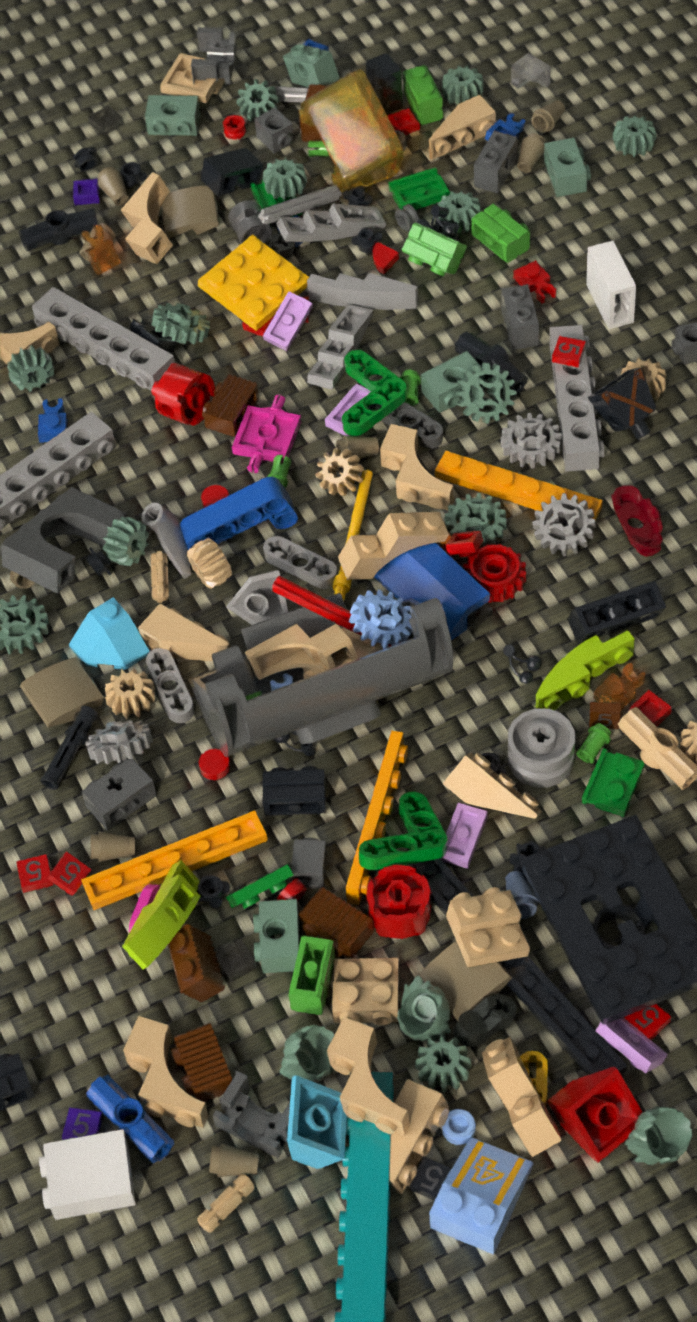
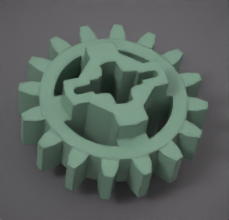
(180, 323)
(477, 400)
(477, 515)
(18, 624)

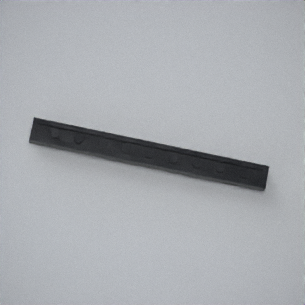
(533, 987)

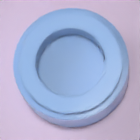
(459, 1127)

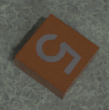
(605, 714)

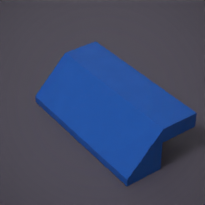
(432, 573)

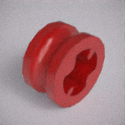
(234, 121)

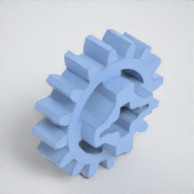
(381, 618)

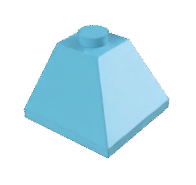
(315, 1124)

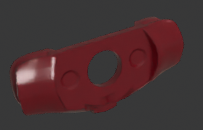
(630, 504)

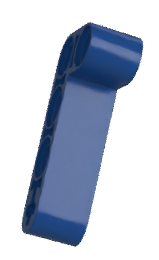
(240, 512)

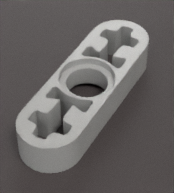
(294, 551)
(168, 696)

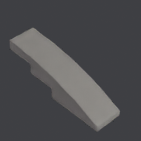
(338, 223)
(371, 293)
(343, 337)

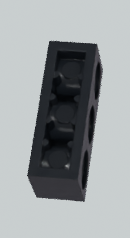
(616, 612)

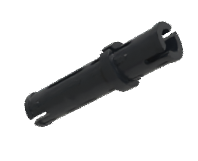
(75, 737)

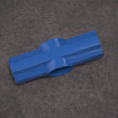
(142, 1131)

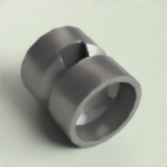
(246, 222)

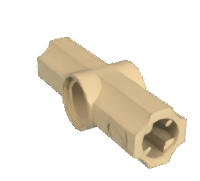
(658, 748)

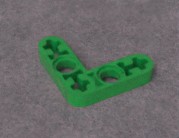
(379, 393)
(424, 842)

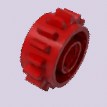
(497, 571)

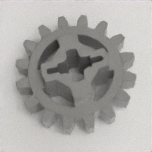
(531, 440)
(567, 512)
(119, 741)

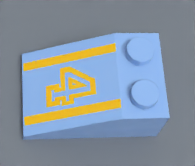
(480, 1195)

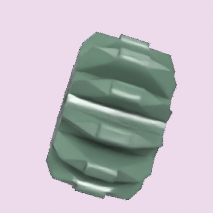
(462, 84)
(253, 92)
(634, 136)
(284, 178)
(460, 208)
(30, 368)
(125, 541)
(439, 1053)

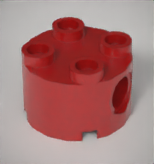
(182, 394)
(399, 902)

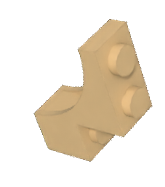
(142, 213)
(43, 336)
(413, 481)
(398, 534)
(296, 650)
(160, 1095)
(520, 1096)
(361, 1098)

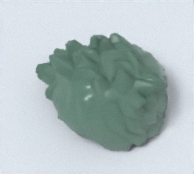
(424, 1011)
(307, 1053)
(660, 1136)

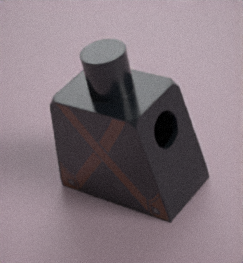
(626, 402)

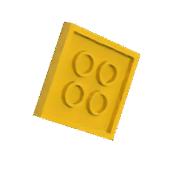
(253, 282)

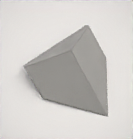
(257, 601)

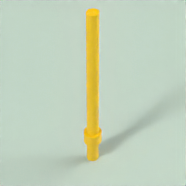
(341, 584)

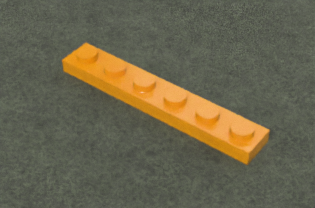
(505, 483)
(380, 805)
(154, 866)

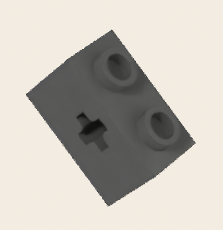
(495, 161)
(520, 317)
(119, 793)

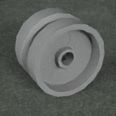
(541, 747)

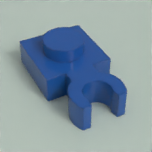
(508, 127)
(52, 422)

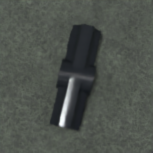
(57, 228)
(493, 354)

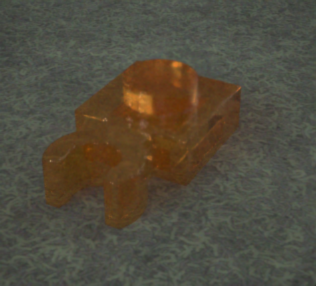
(102, 253)
(619, 689)

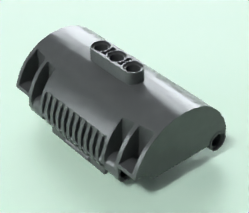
(324, 701)

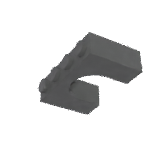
(71, 514)

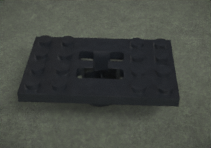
(595, 868)

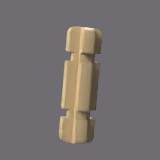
(159, 576)
(226, 1203)

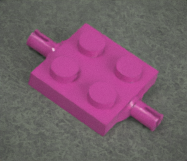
(266, 433)

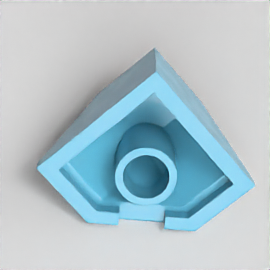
(109, 638)

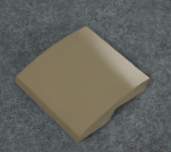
(190, 209)
(61, 692)
(462, 984)

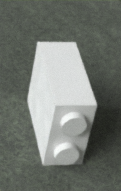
(611, 284)
(87, 1174)

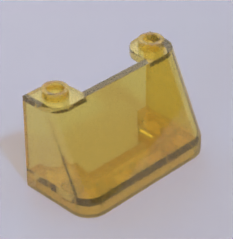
(354, 131)

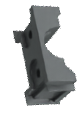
(220, 55)
(253, 1123)

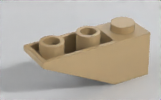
(464, 125)
(181, 637)
(482, 787)
(426, 1113)

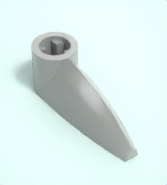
(169, 535)

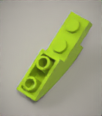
(573, 672)
(164, 916)

